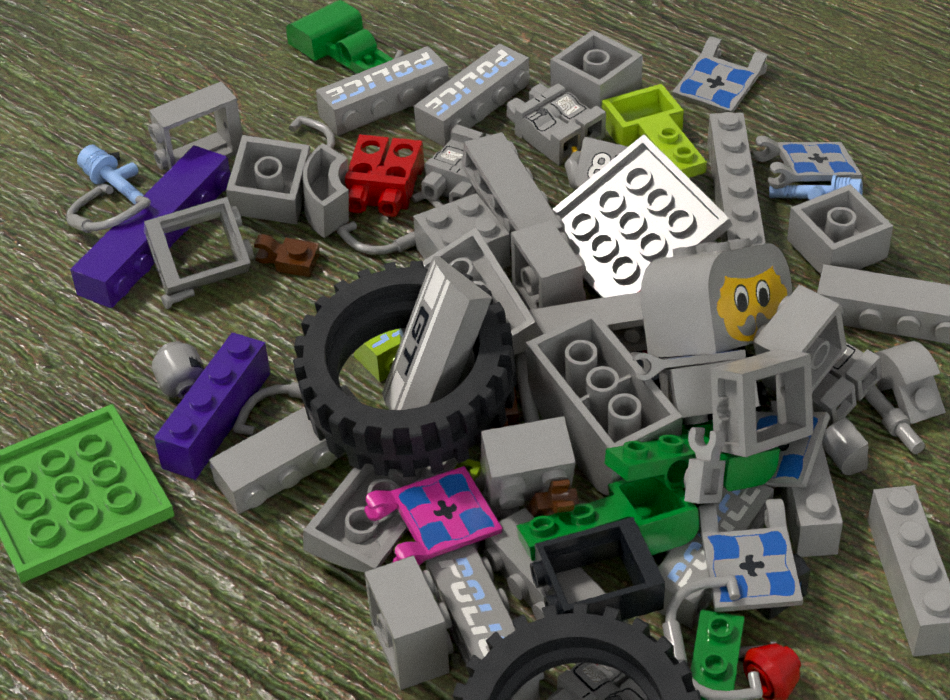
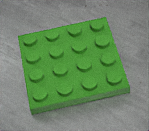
(75, 493)

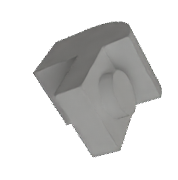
(910, 373)

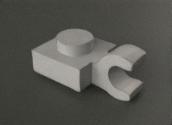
(706, 471)

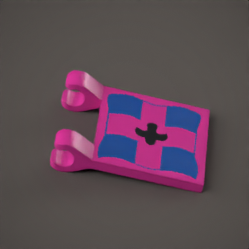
(439, 513)

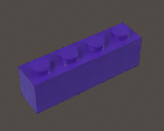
(212, 406)

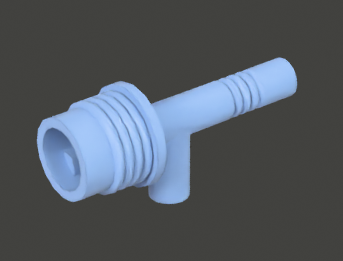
(103, 168)
(813, 191)

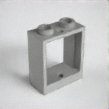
(211, 99)
(231, 220)
(735, 386)

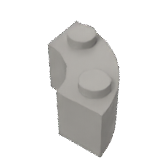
(325, 190)

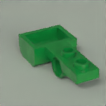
(338, 33)
(670, 455)
(659, 513)
(717, 650)

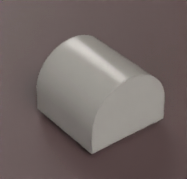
(846, 447)

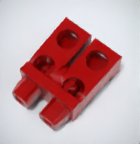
(383, 176)

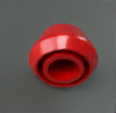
(776, 667)

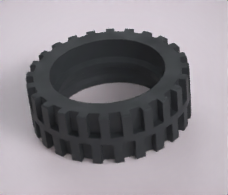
(398, 437)
(577, 639)

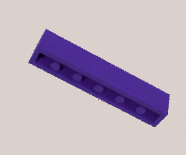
(123, 252)

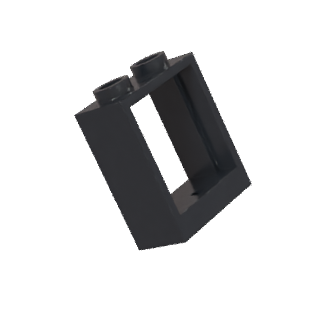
(595, 545)

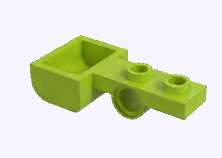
(660, 119)

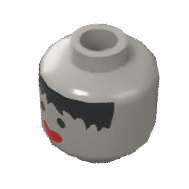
(177, 368)

